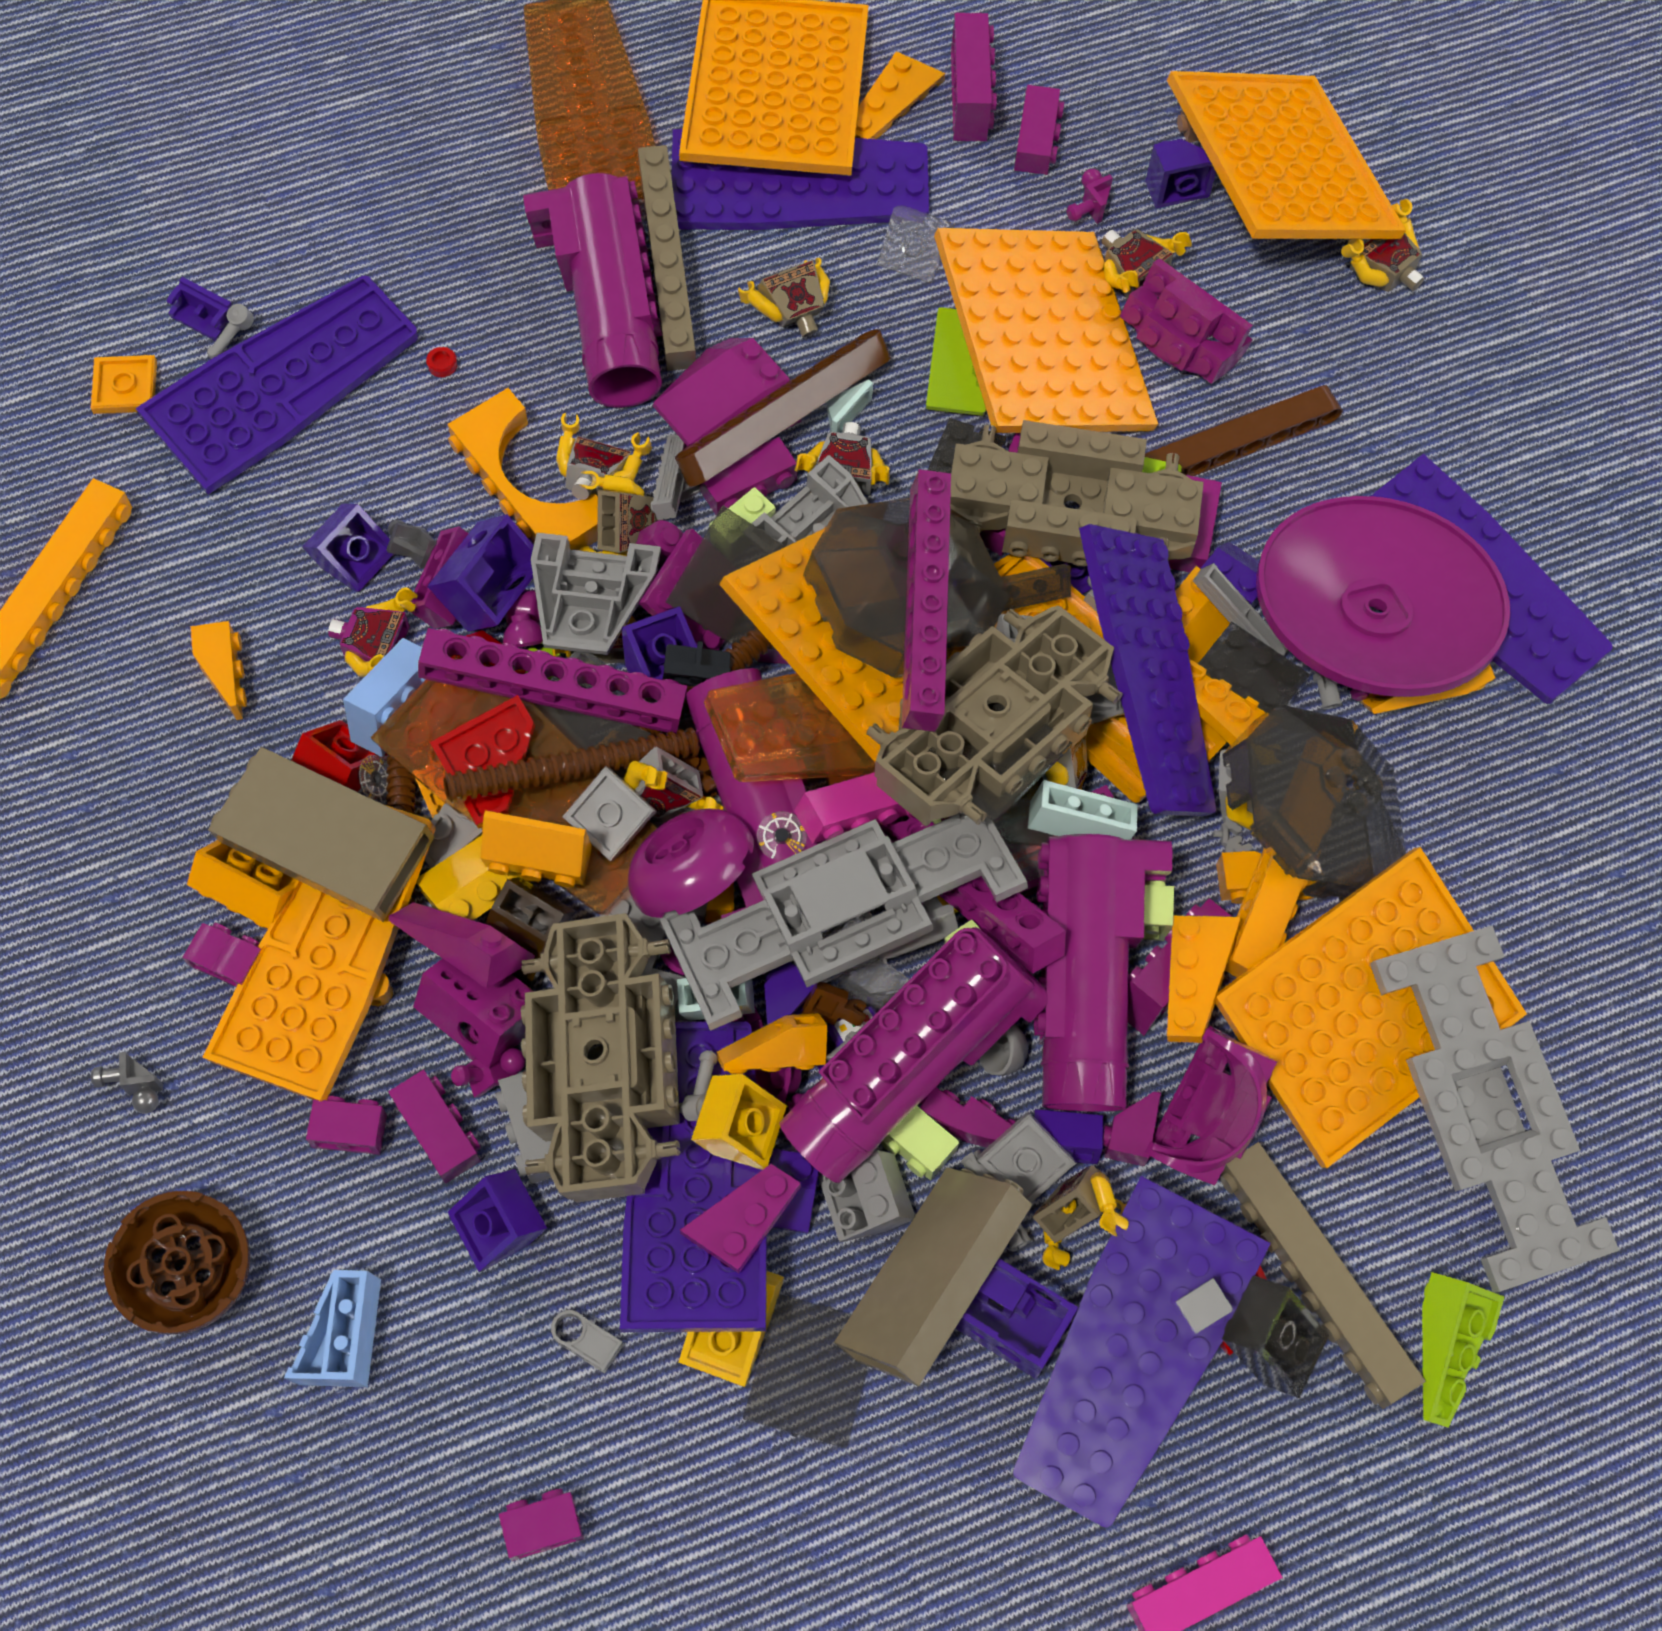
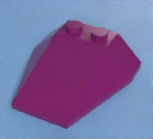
(719, 387)

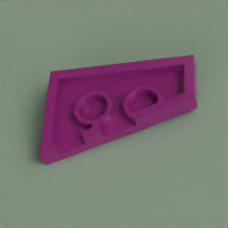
(743, 1218)

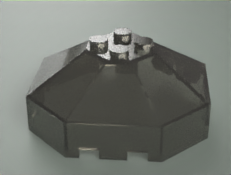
(863, 583)
(1296, 776)

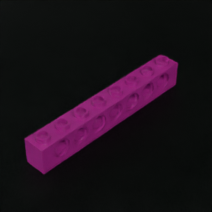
(926, 601)
(535, 687)
(1011, 923)

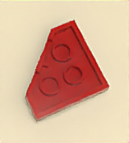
(487, 740)

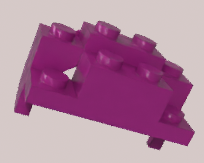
(1181, 322)
(1215, 1106)

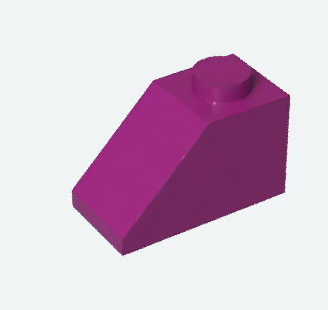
(1132, 1131)

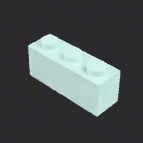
(1070, 810)

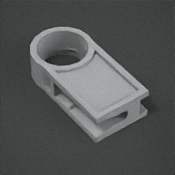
(593, 1344)

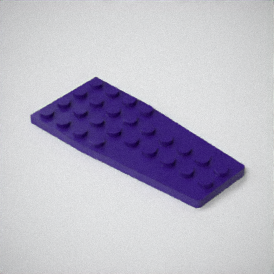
(764, 198)
(276, 382)
(1547, 636)
(1151, 666)
(665, 1276)
(1133, 1351)

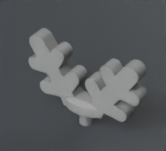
(1231, 844)

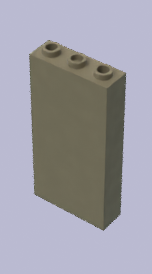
(321, 833)
(933, 1274)

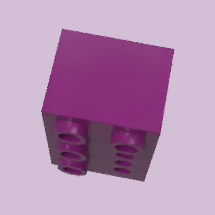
(452, 997)

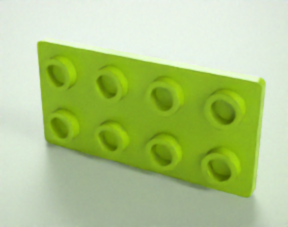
(952, 375)

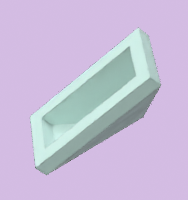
(848, 405)

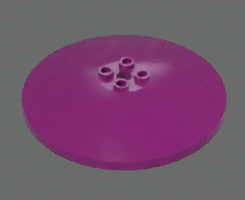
(1428, 576)

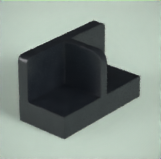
(694, 665)

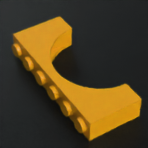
(483, 439)

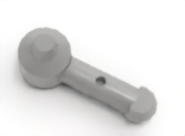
(239, 319)
(693, 1103)

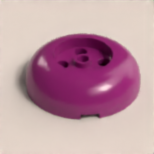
(688, 861)

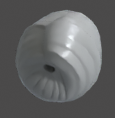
(1006, 1053)

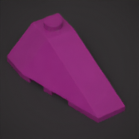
(464, 943)

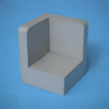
(1204, 1305)

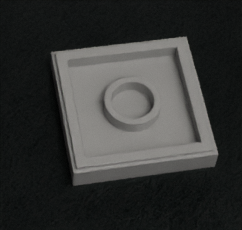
(609, 813)
(1027, 1157)

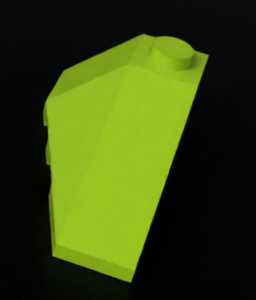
(1453, 1329)

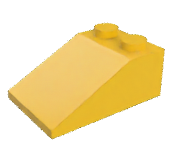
(730, 1353)

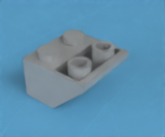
(868, 1199)

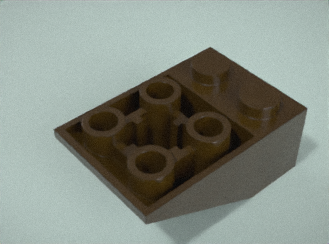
(526, 918)

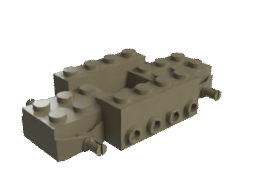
(1078, 465)
(1036, 681)
(600, 1106)

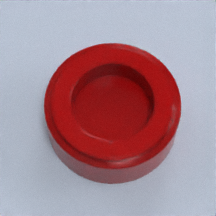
(441, 362)

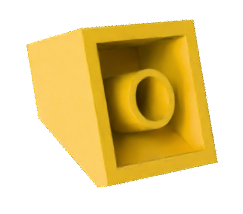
(739, 1121)

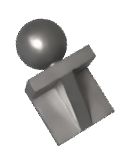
(410, 542)
(133, 1080)

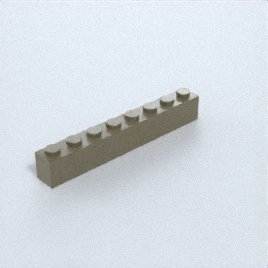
(666, 257)
(1321, 1277)

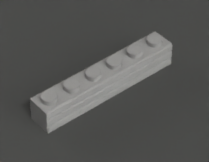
(669, 482)
(1235, 606)

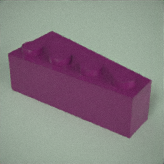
(1150, 986)

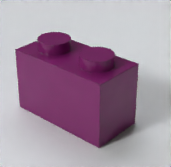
(347, 1125)
(540, 1525)

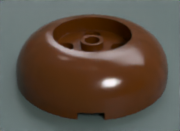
(168, 1224)

